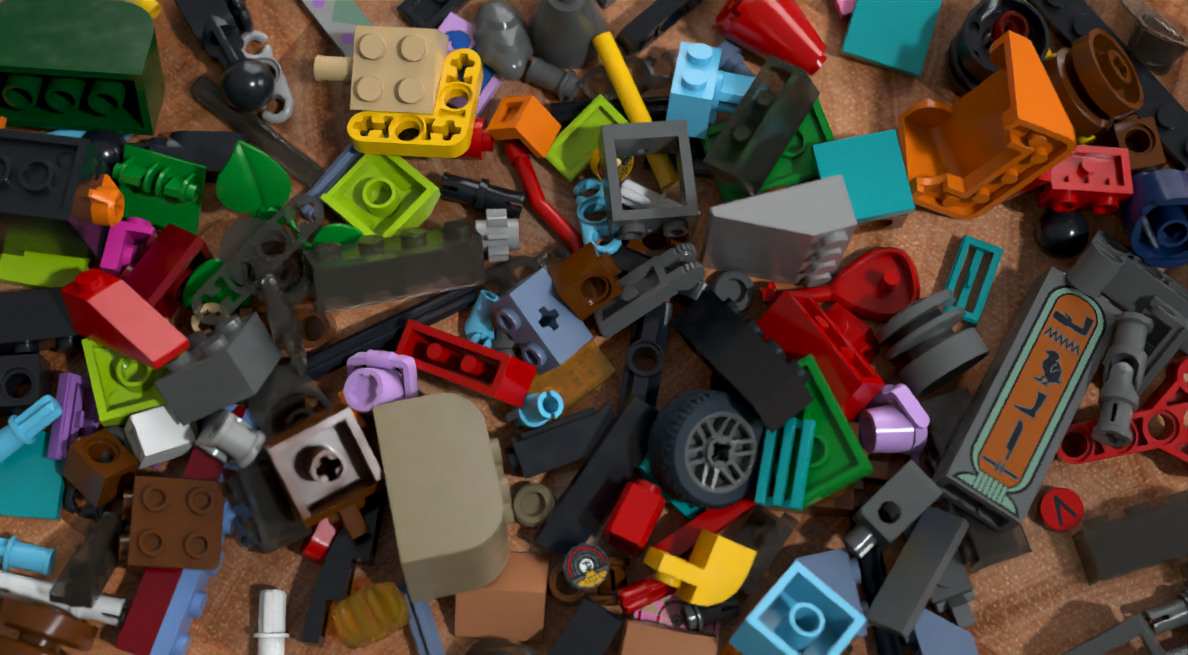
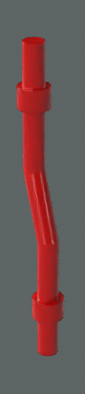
(520, 155)

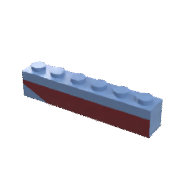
(174, 597)

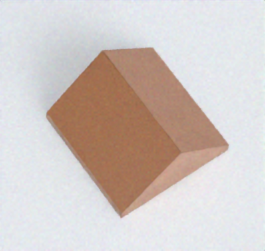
(510, 605)

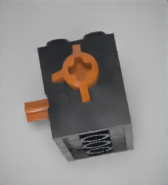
(55, 195)

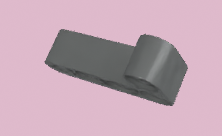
(1124, 277)

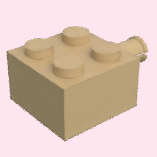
(389, 68)

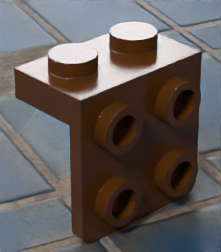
(172, 524)

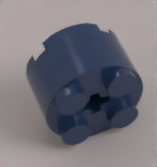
(1158, 217)

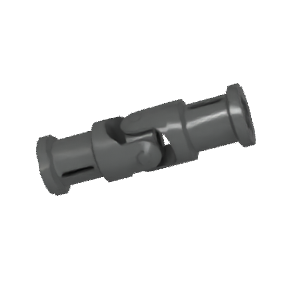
(1122, 379)

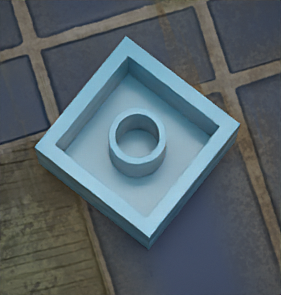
(798, 619)

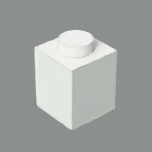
(159, 436)

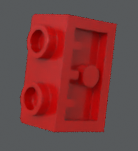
(1089, 181)

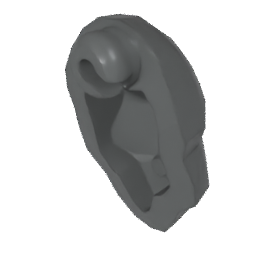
(502, 38)

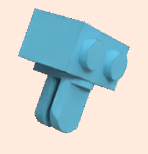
(702, 89)

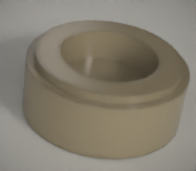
(533, 504)

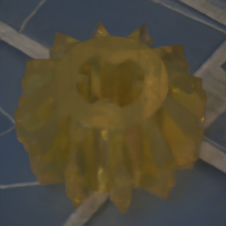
(370, 615)

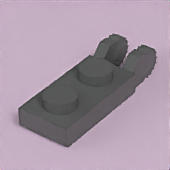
(650, 287)

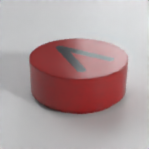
(1060, 510)

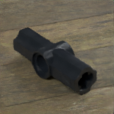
(648, 339)

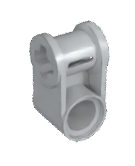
(230, 439)

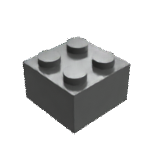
(219, 368)

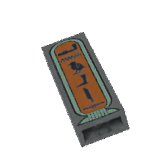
(1026, 401)

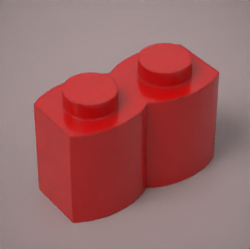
(634, 517)

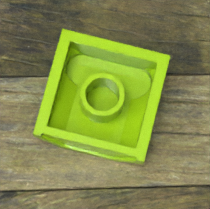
(382, 196)
(120, 384)

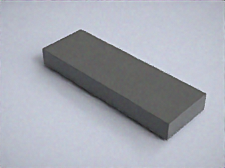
(917, 571)

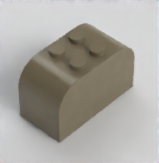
(444, 493)

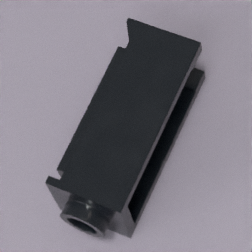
(558, 441)

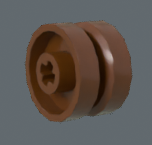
(1094, 82)
(42, 629)

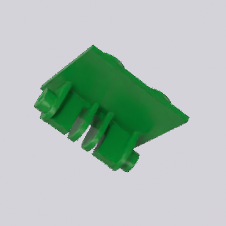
(161, 188)

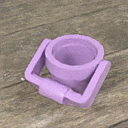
(379, 384)
(893, 426)

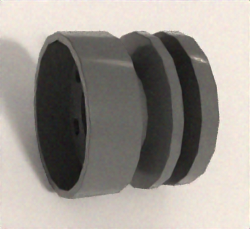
(931, 343)

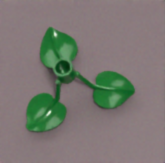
(260, 186)

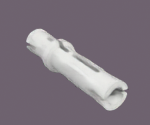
(29, 589)

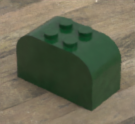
(79, 66)

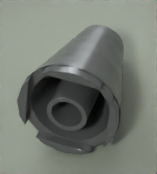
(564, 31)

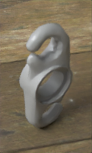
(282, 89)

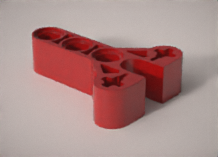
(1168, 401)

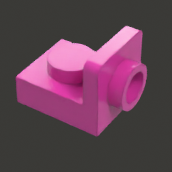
(120, 246)

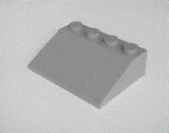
(783, 234)

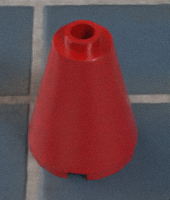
(773, 30)

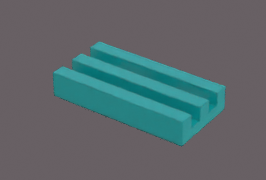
(980, 247)
(762, 497)

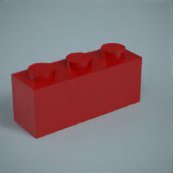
(805, 329)
(467, 363)

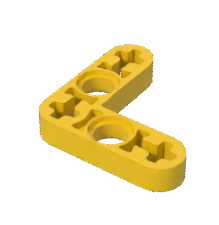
(441, 122)

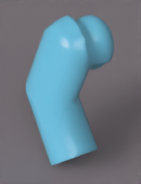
(479, 322)

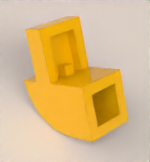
(710, 575)

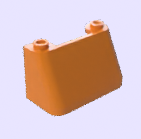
(990, 139)

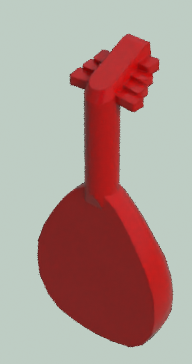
(869, 286)

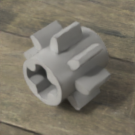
(498, 234)

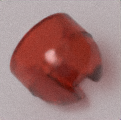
(1015, 23)

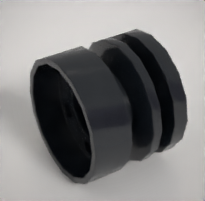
(969, 49)

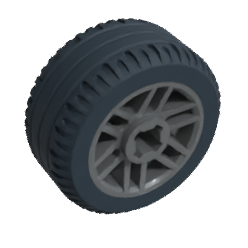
(706, 448)

